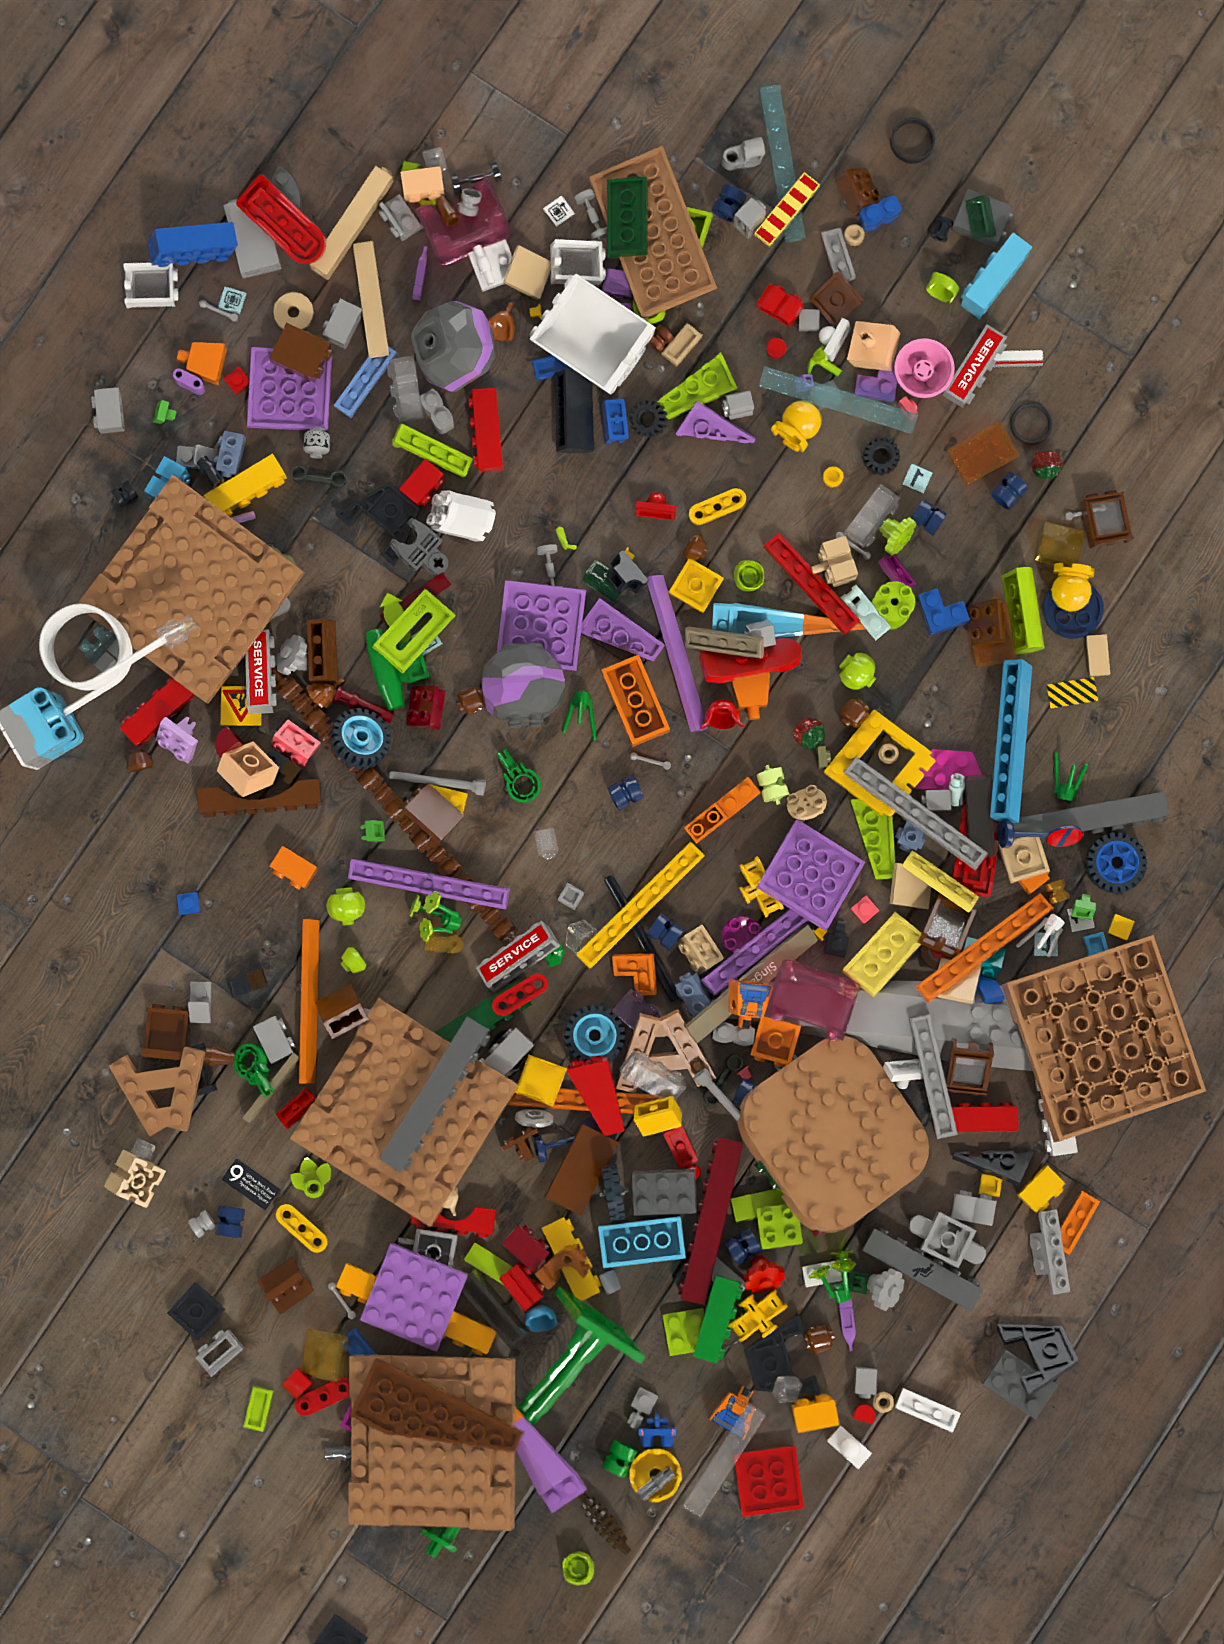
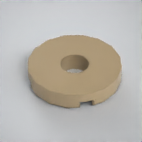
(290, 301)

